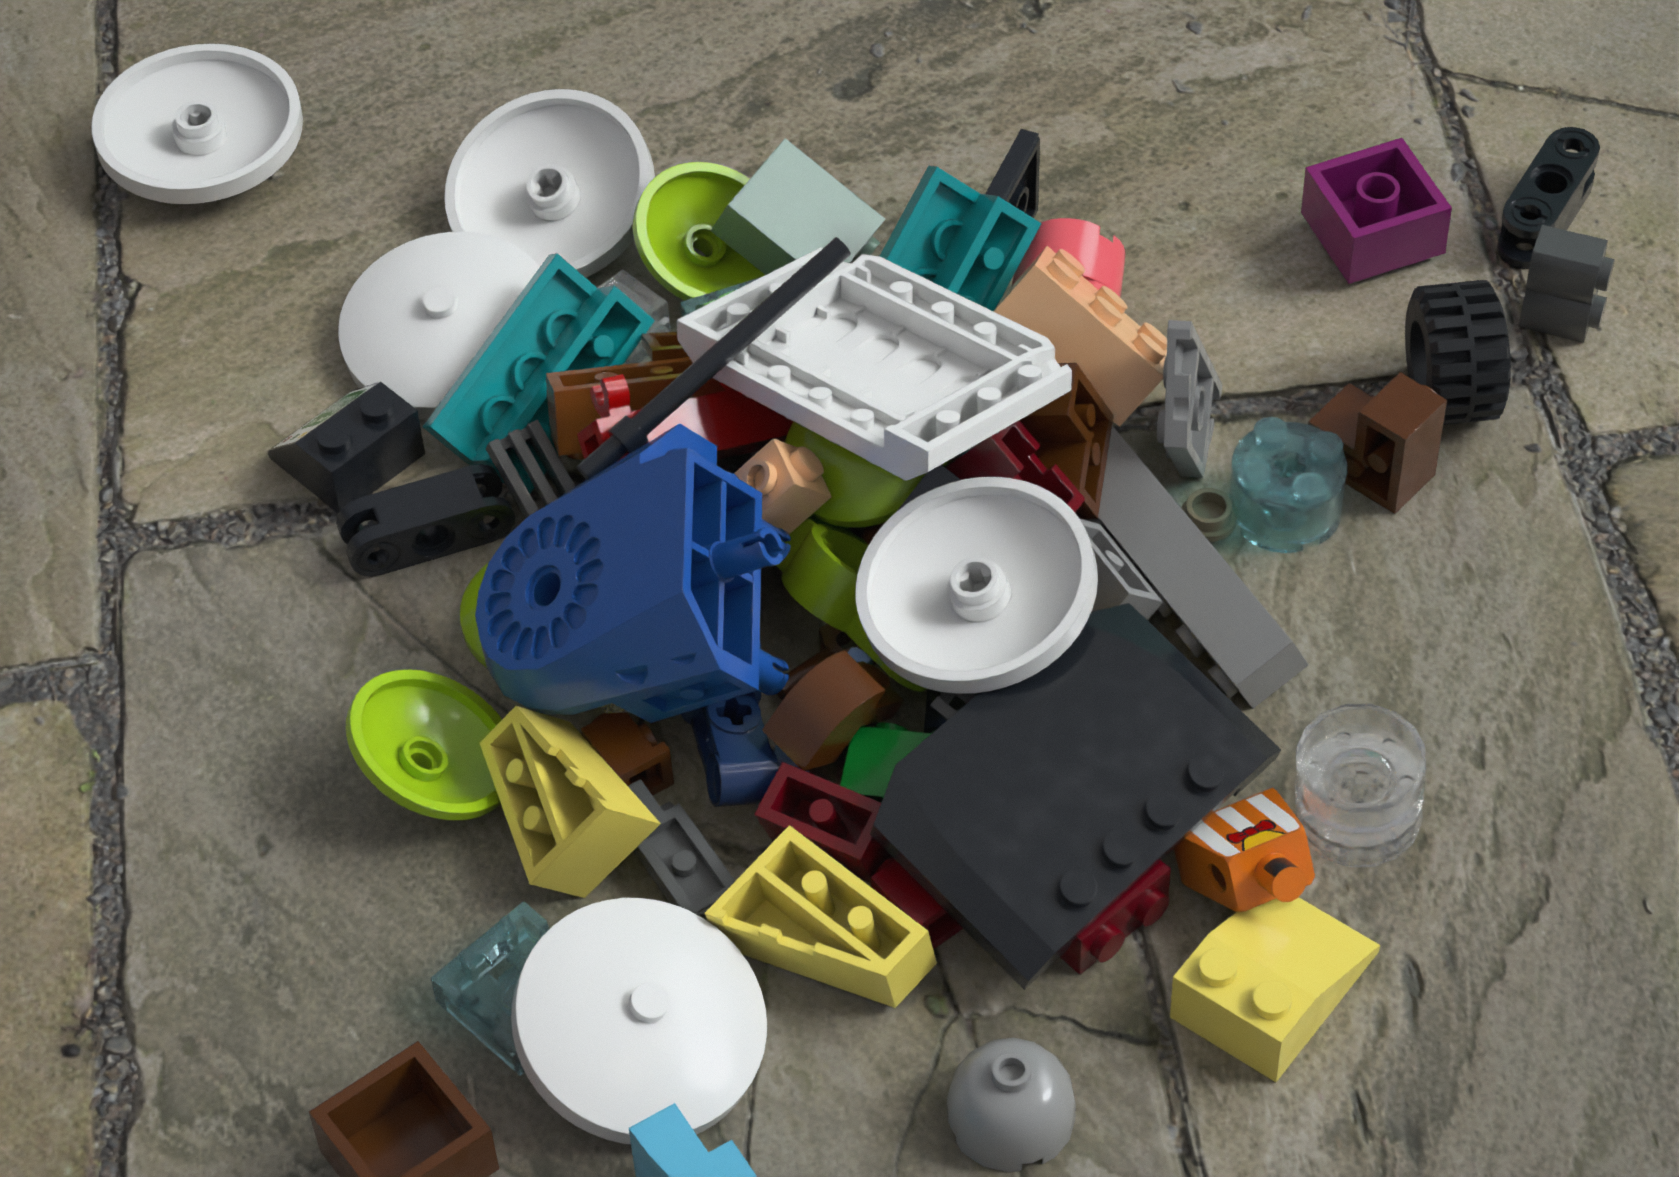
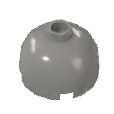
(1011, 1104)

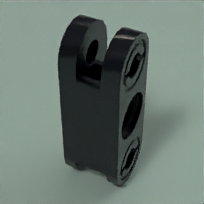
(1548, 192)
(424, 520)

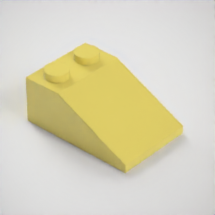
(1268, 981)

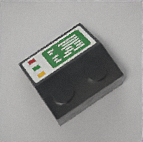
(353, 445)

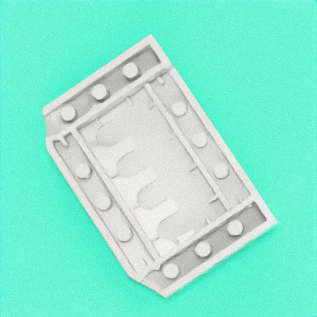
(884, 363)

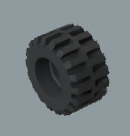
(1460, 348)

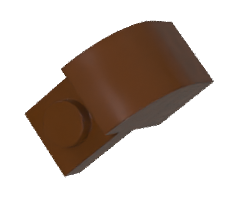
(829, 708)

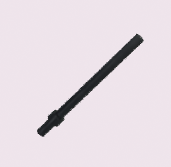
(632, 432)

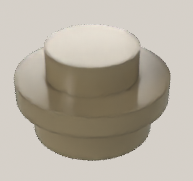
(1211, 513)

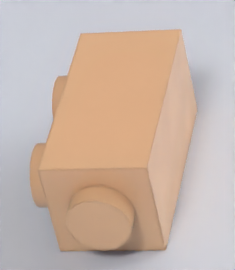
(788, 483)

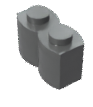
(1565, 284)

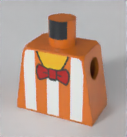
(1248, 854)

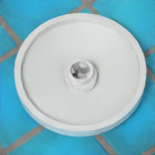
(197, 123)
(552, 178)
(429, 311)
(976, 585)
(637, 1014)

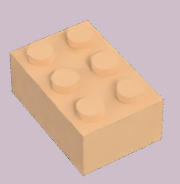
(1088, 330)

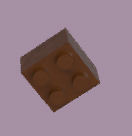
(404, 1124)

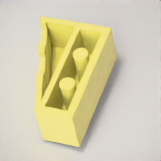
(562, 802)
(823, 923)

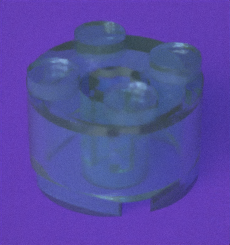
(1287, 484)

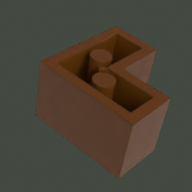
(1076, 437)
(1387, 438)

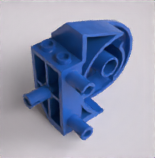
(635, 589)

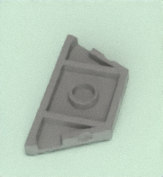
(1190, 388)

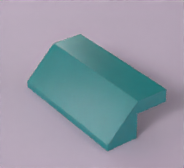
(960, 238)
(549, 328)

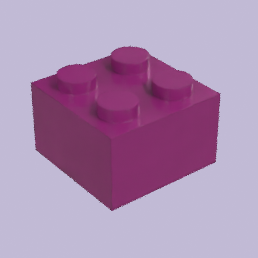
(1375, 210)

